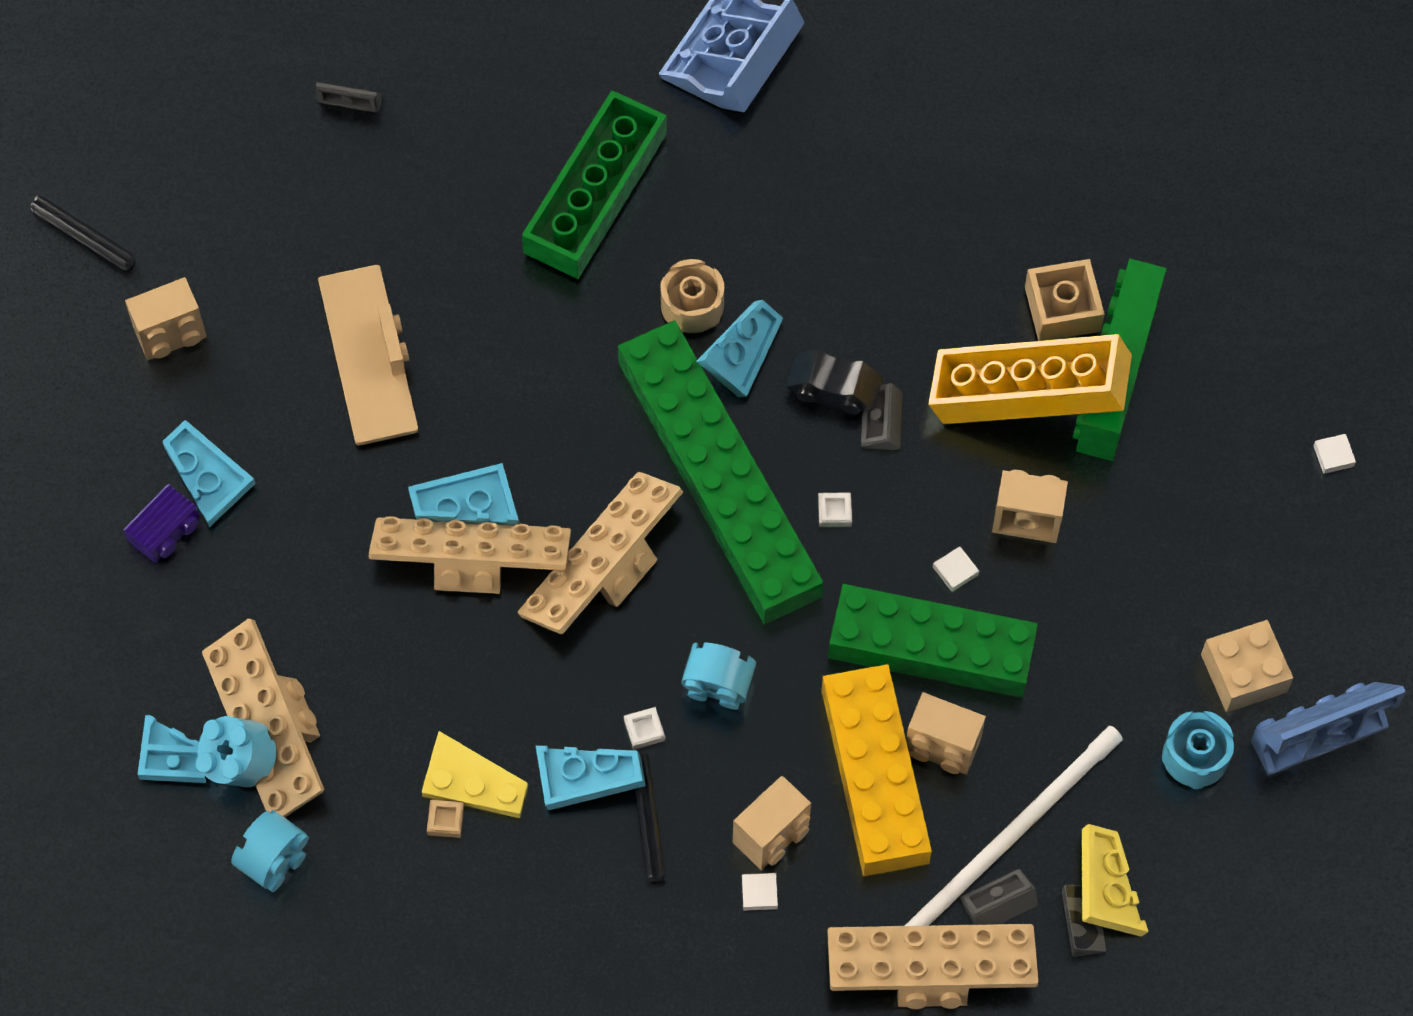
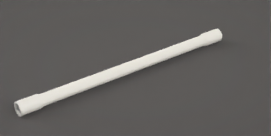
(1096, 751)

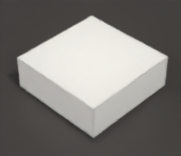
(1334, 453)
(835, 509)
(955, 569)
(644, 728)
(759, 891)

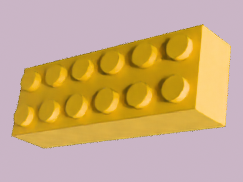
(1031, 379)
(876, 770)

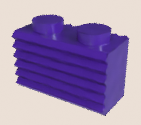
(162, 524)

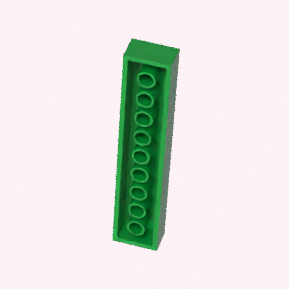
(720, 472)

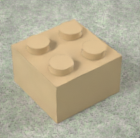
(1064, 300)
(166, 319)
(1030, 506)
(1246, 666)
(944, 734)
(772, 823)

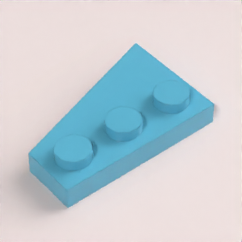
(742, 348)
(206, 471)
(467, 497)
(582, 775)

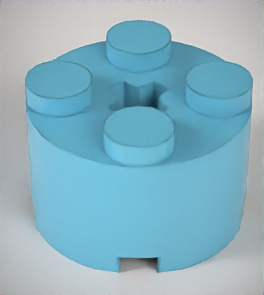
(718, 674)
(235, 751)
(1195, 766)
(270, 850)

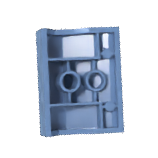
(732, 50)
(1325, 726)

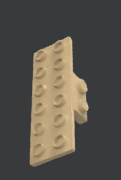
(368, 354)
(469, 554)
(606, 558)
(256, 693)
(932, 961)

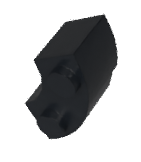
(834, 382)

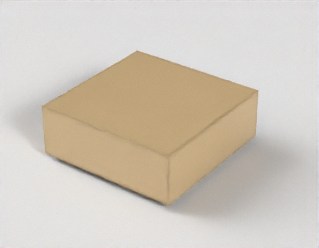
(445, 818)

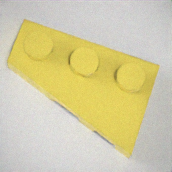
(469, 778)
(1105, 885)

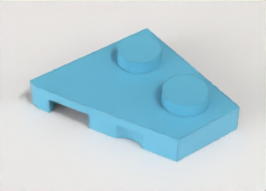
(167, 755)

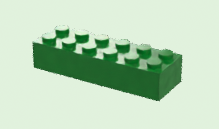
(594, 184)
(1130, 317)
(932, 640)

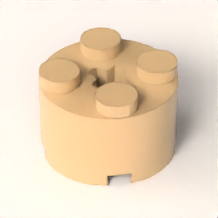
(692, 296)

